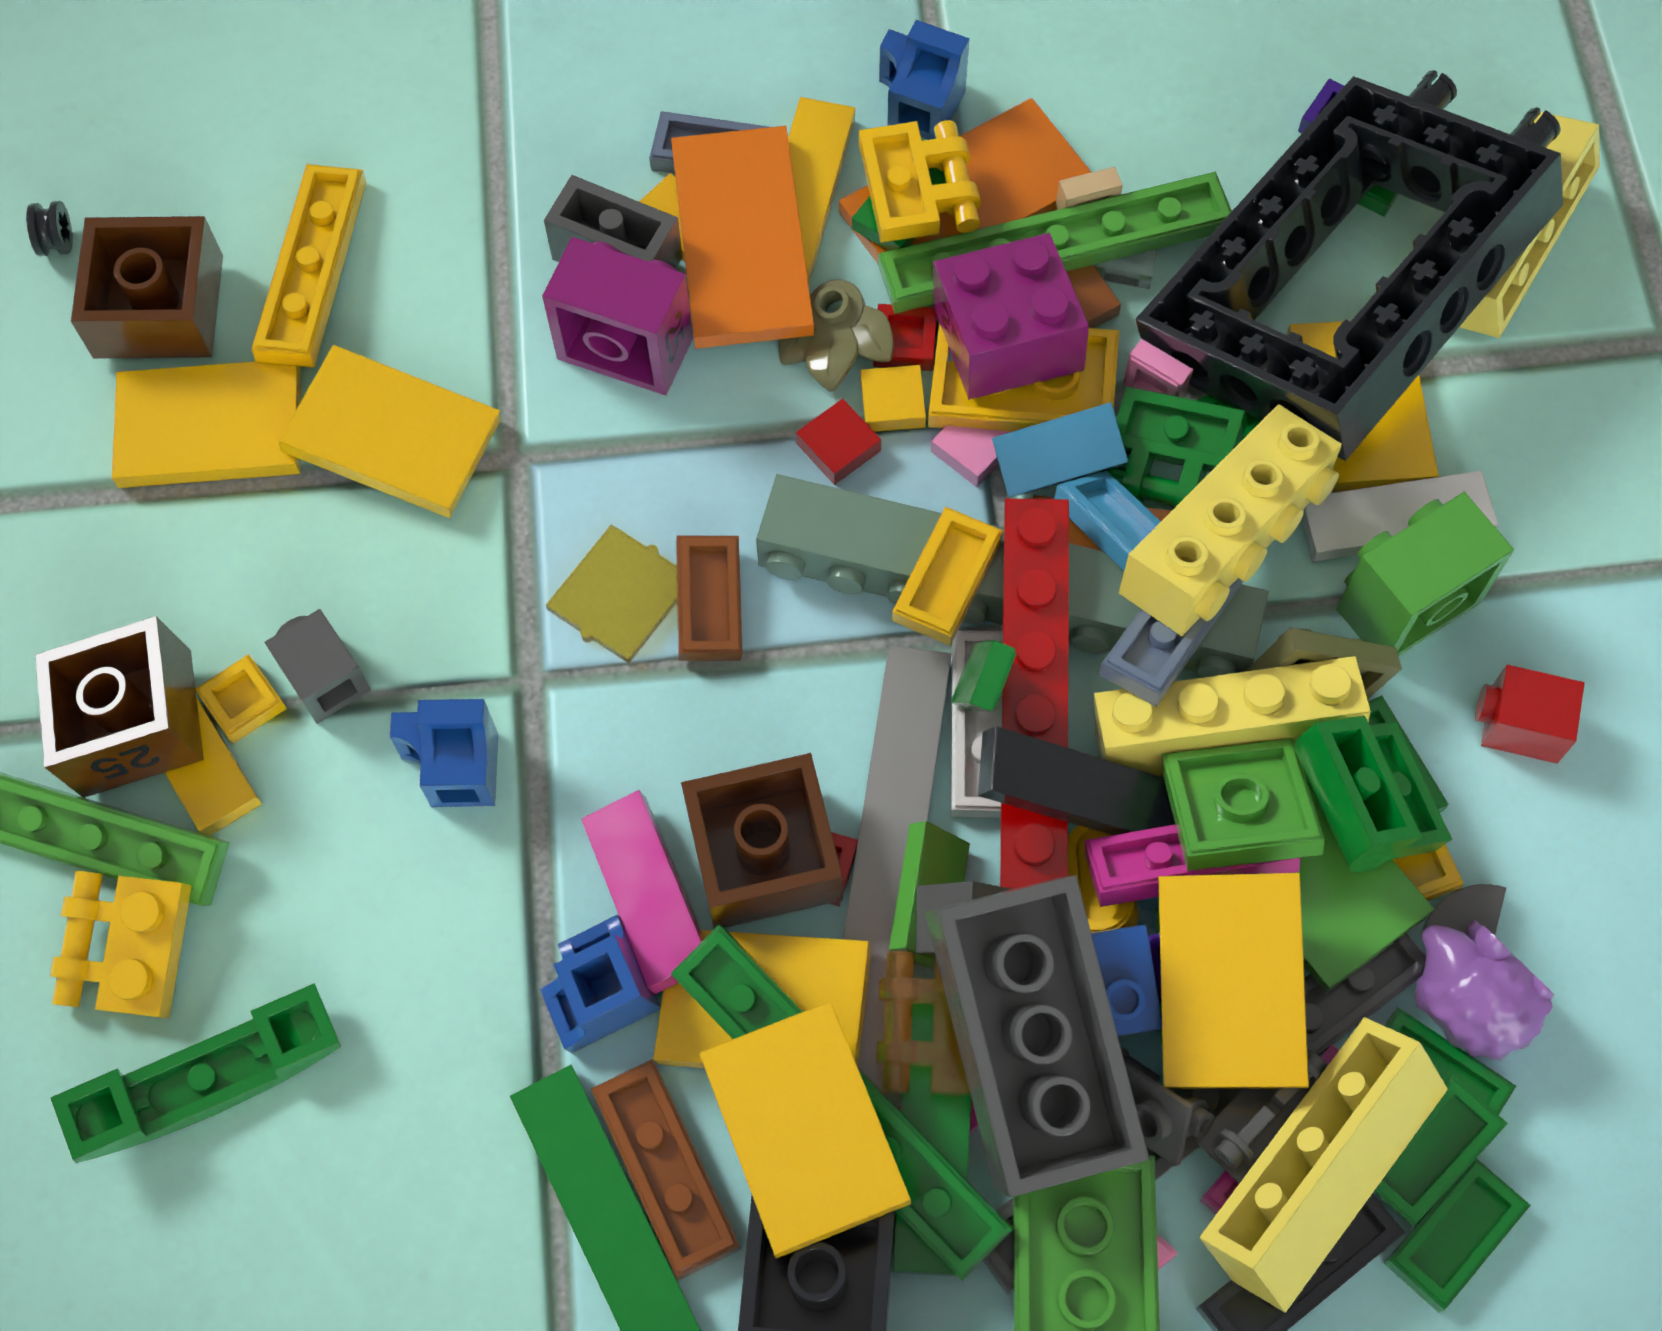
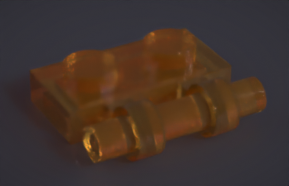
(897, 1050)

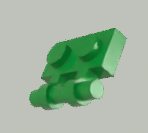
(1176, 433)

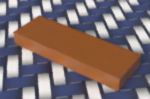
(665, 1169)

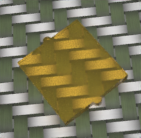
(617, 594)

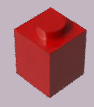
(1530, 713)

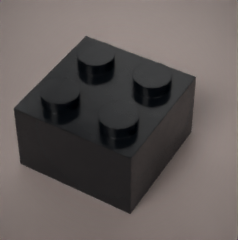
(820, 1287)

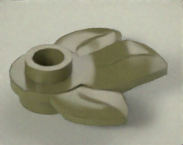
(839, 335)

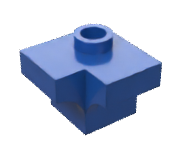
(923, 75)
(455, 749)
(1129, 978)
(597, 986)

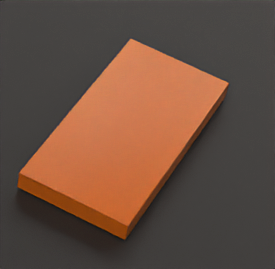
(1015, 167)
(741, 237)

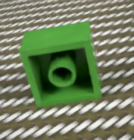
(1423, 574)

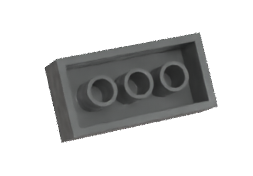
(1036, 1036)

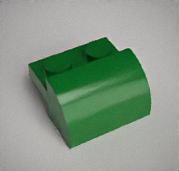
(1370, 791)

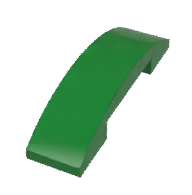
(197, 1081)

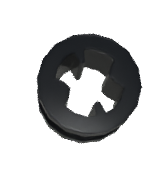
(49, 228)

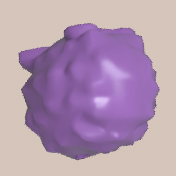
(1480, 992)

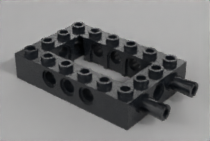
(1495, 202)

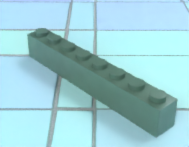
(876, 542)

